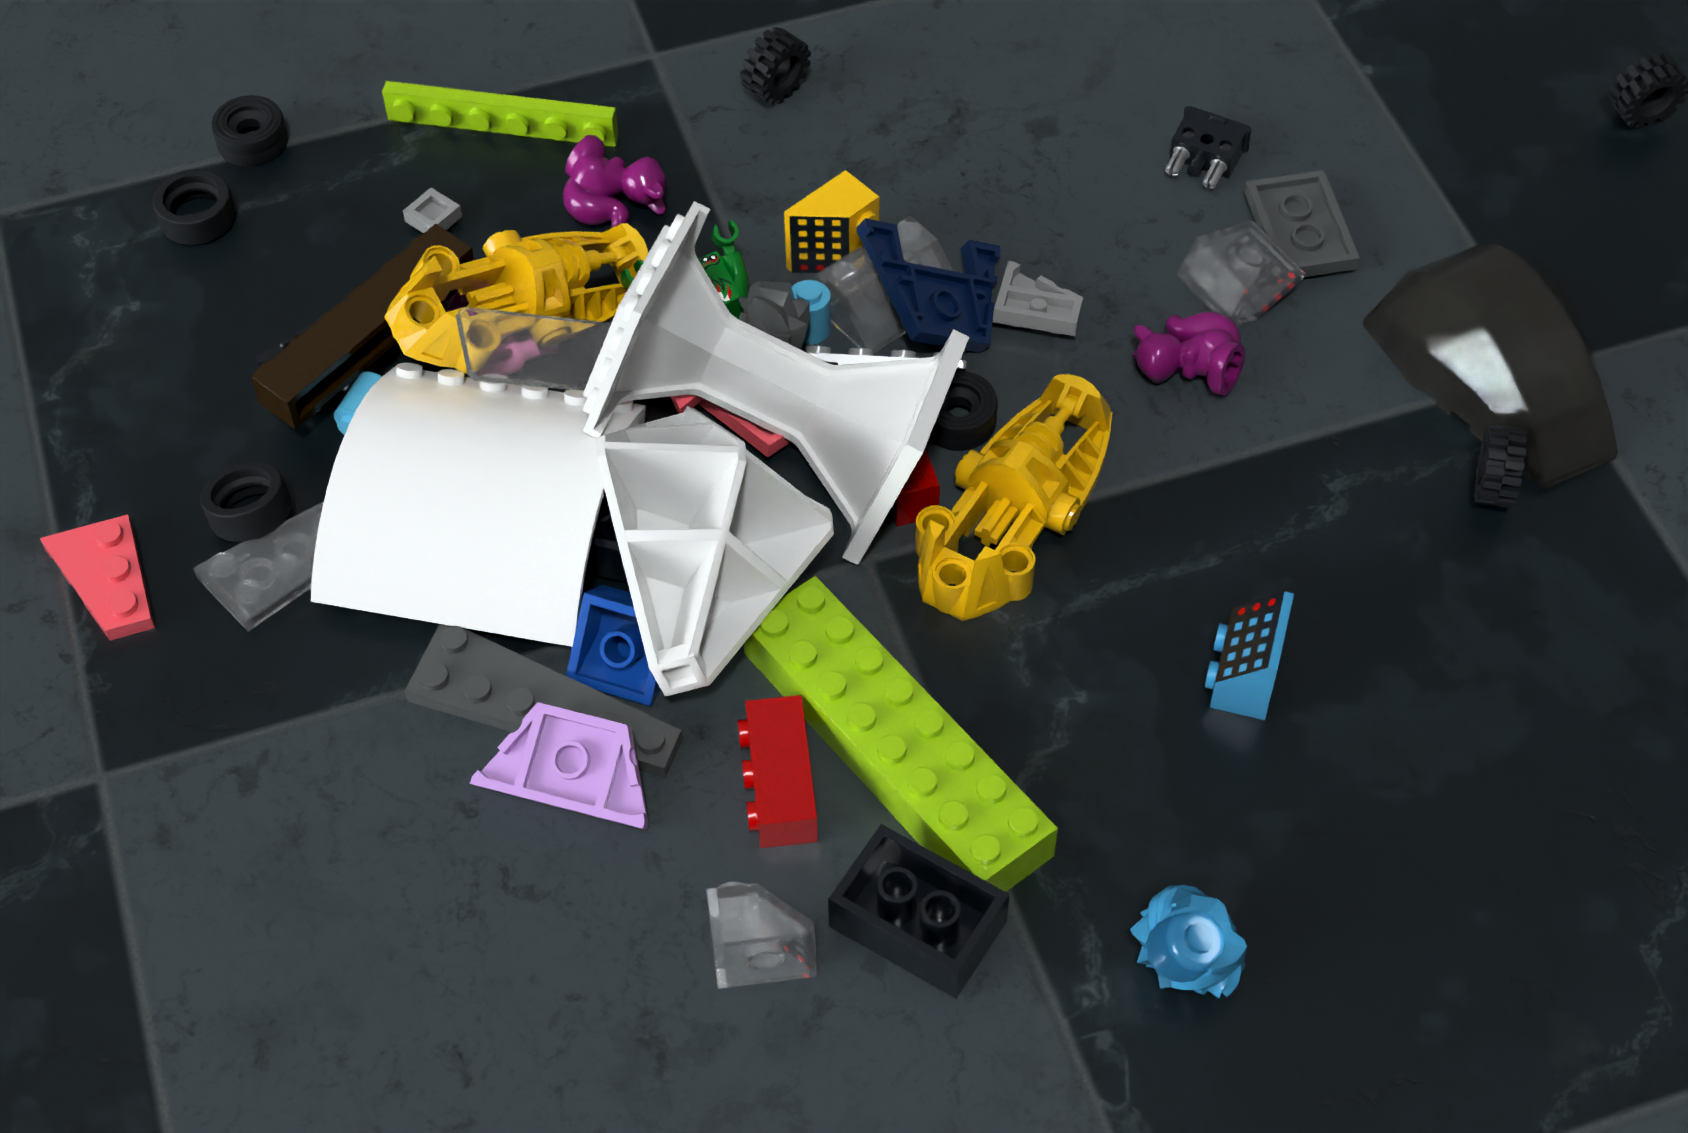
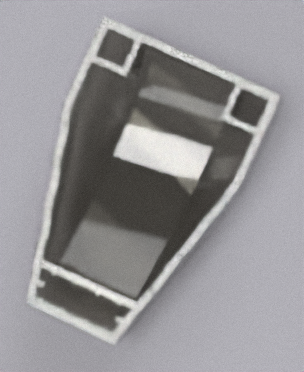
(1503, 351)

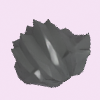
(776, 311)

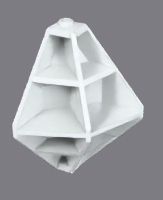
(702, 540)

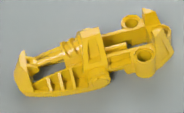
(517, 275)
(1018, 481)

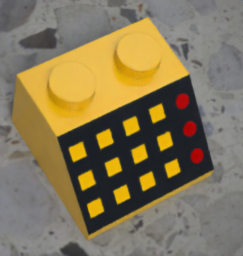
(825, 223)

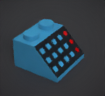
(1249, 656)

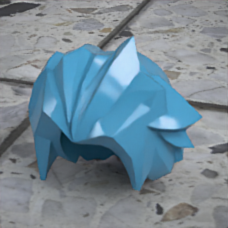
(1190, 941)

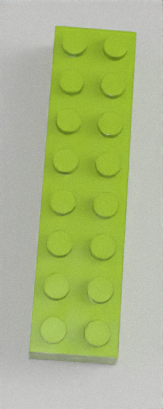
(899, 739)

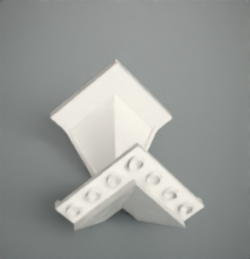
(851, 421)

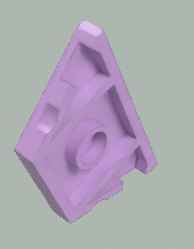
(571, 765)

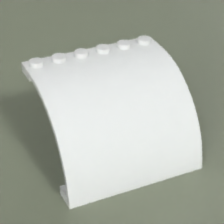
(464, 504)

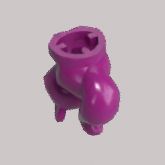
(598, 179)
(1197, 344)

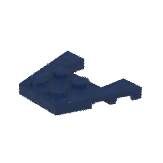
(933, 298)

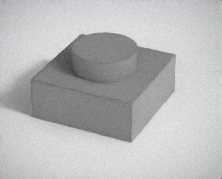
(432, 209)

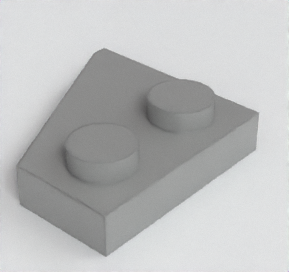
(1036, 303)

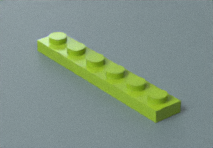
(499, 113)

